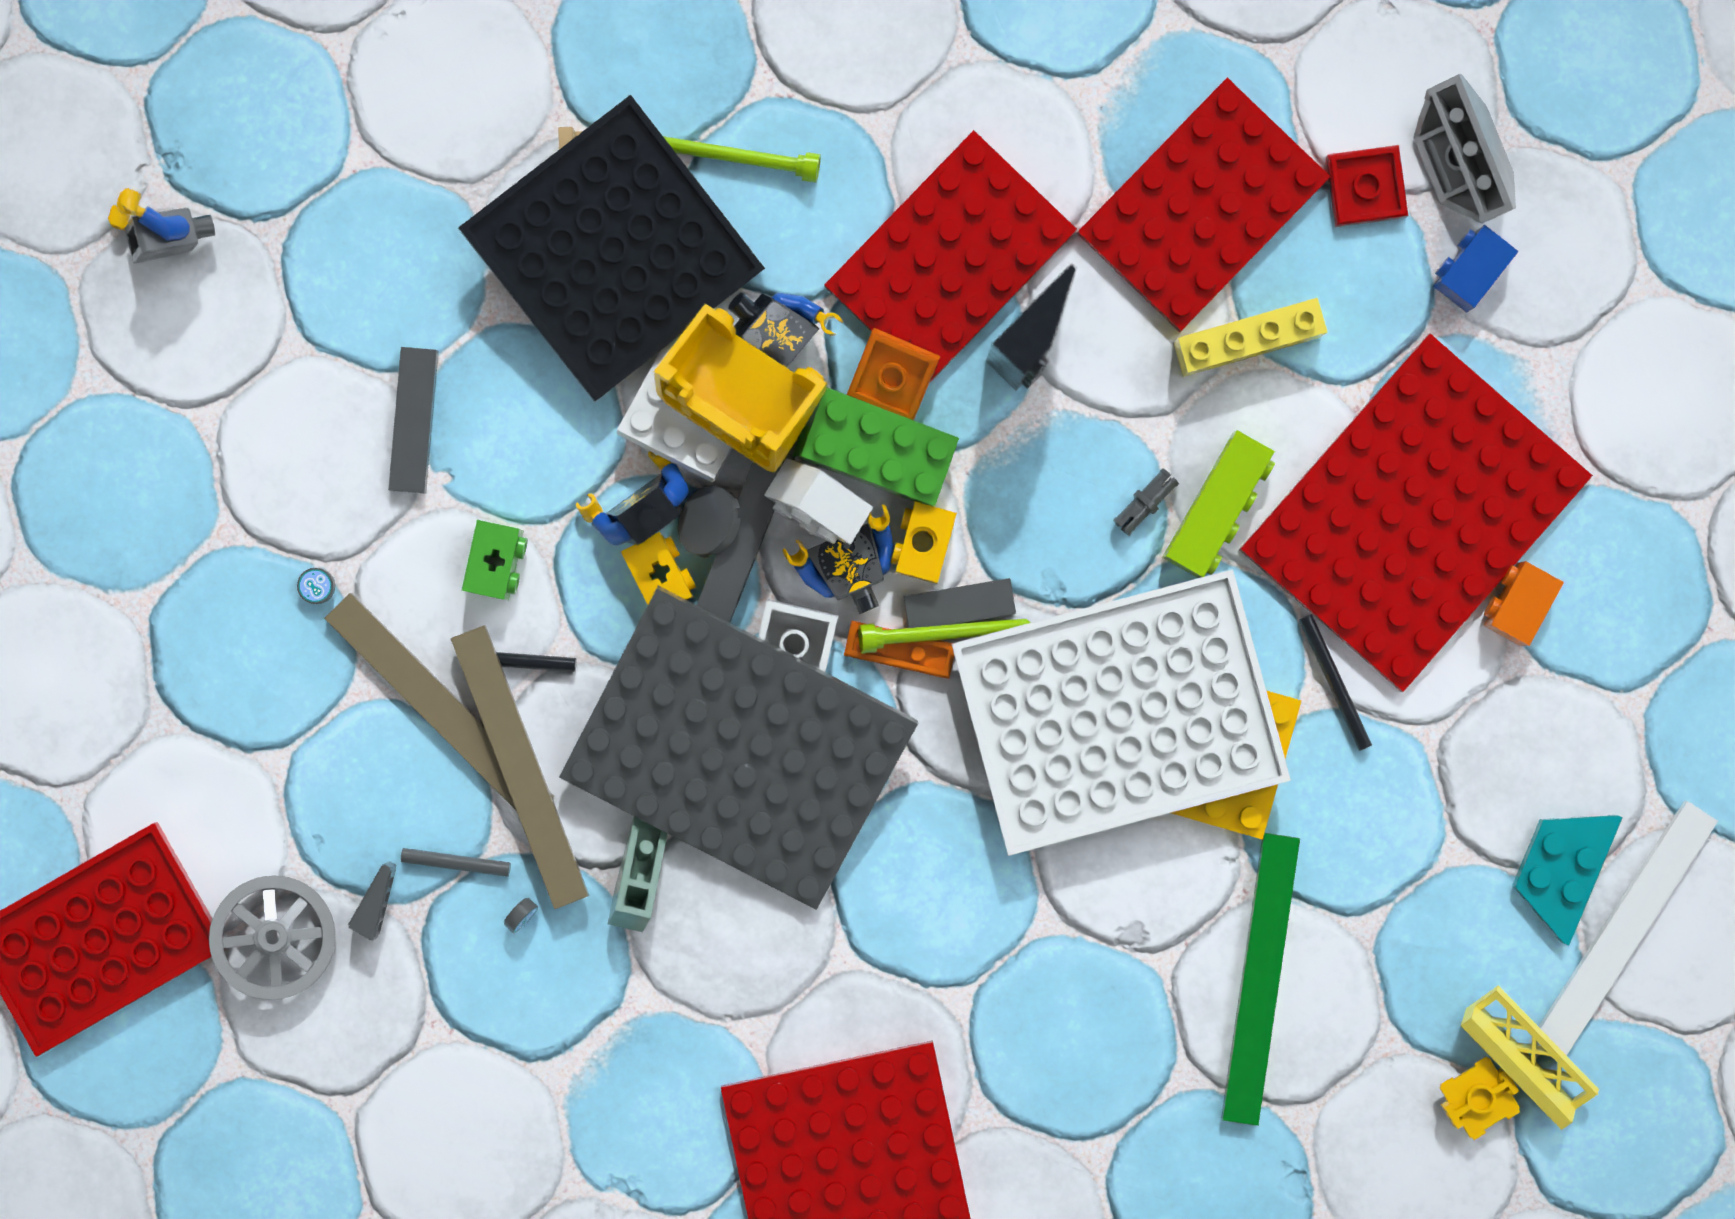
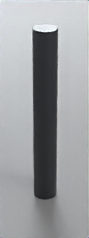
(537, 662)

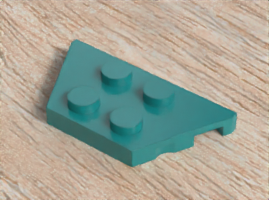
(1564, 867)

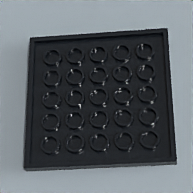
(611, 247)

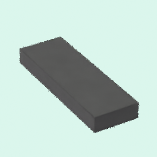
(960, 604)

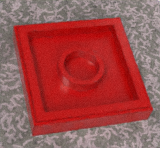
(1367, 186)

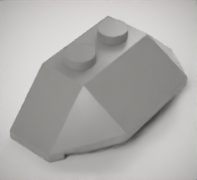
(1464, 152)

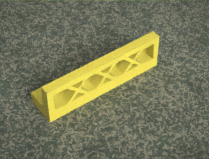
(1522, 1067)

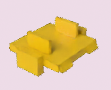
(1479, 1098)

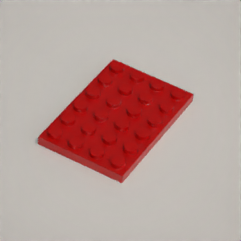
(1203, 204)
(952, 253)
(100, 938)

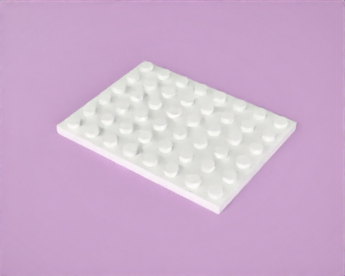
(1120, 712)

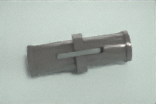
(1145, 502)

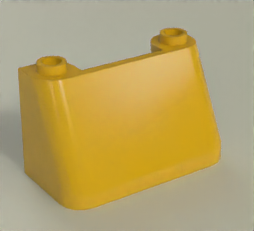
(737, 389)

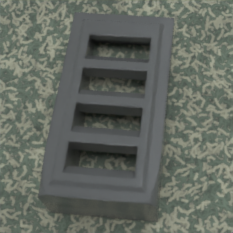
(371, 910)

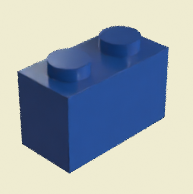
(1474, 268)

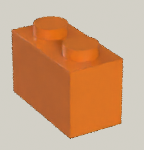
(1522, 603)

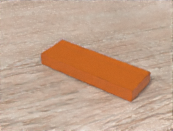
(923, 657)

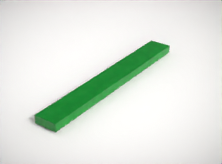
(1260, 979)

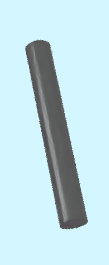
(455, 862)

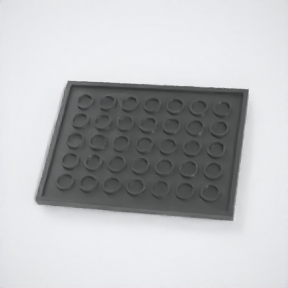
(738, 748)

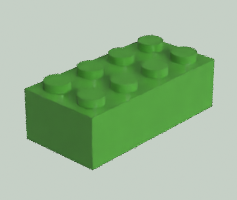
(876, 447)

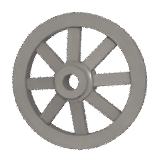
(231, 904)

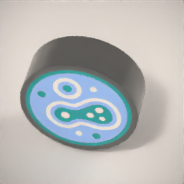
(316, 586)
(520, 915)

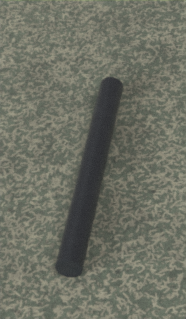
(1335, 682)

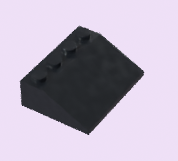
(1023, 347)

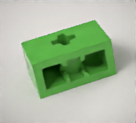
(486, 542)

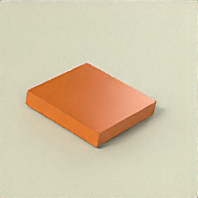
(893, 374)

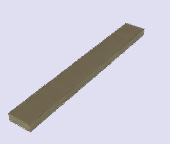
(419, 688)
(520, 767)

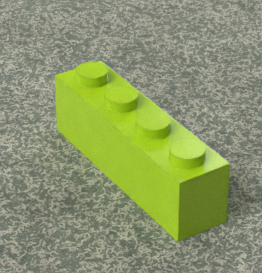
(1218, 505)

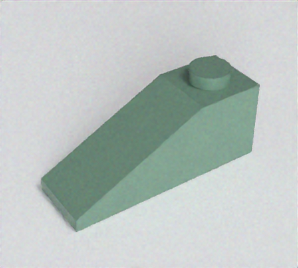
(638, 877)

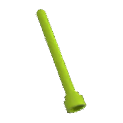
(804, 166)
(875, 638)

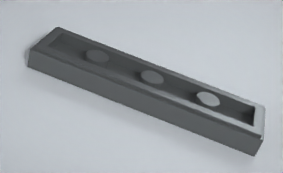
(413, 420)

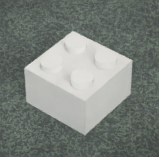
(817, 502)
(799, 631)

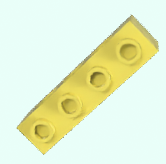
(1250, 337)

